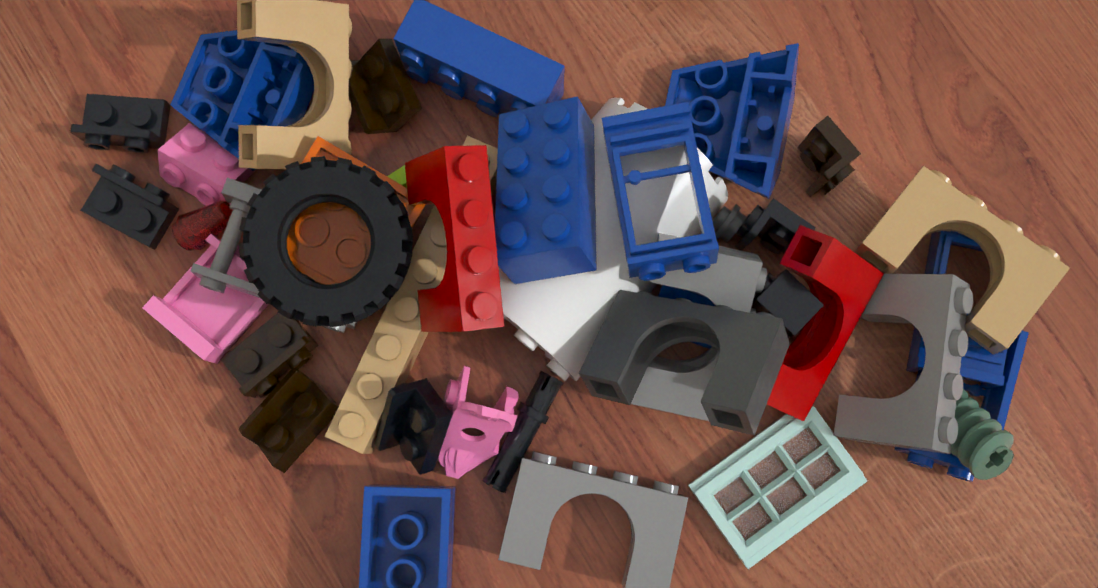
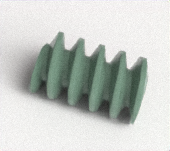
(980, 440)

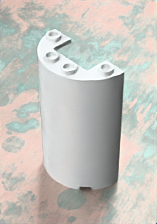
(569, 310)

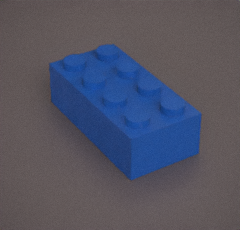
(475, 62)
(546, 192)
(407, 536)

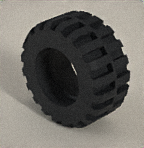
(267, 232)

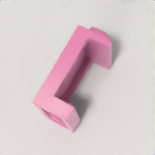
(206, 318)

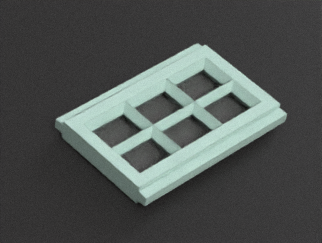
(777, 485)

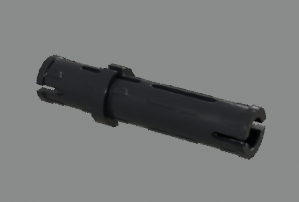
(528, 421)

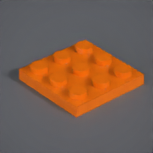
(330, 238)

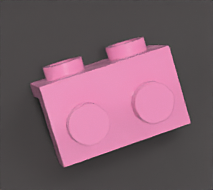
(199, 165)

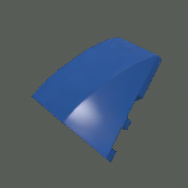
(242, 84)
(741, 113)

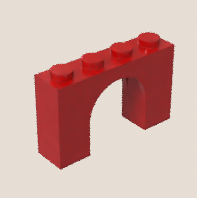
(460, 188)
(844, 287)

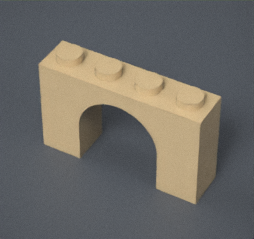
(321, 37)
(1019, 269)

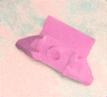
(465, 452)

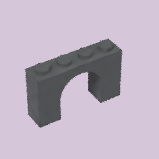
(646, 324)

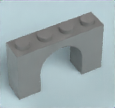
(680, 384)
(925, 412)
(653, 514)

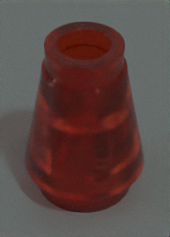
(197, 225)

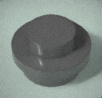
(728, 222)

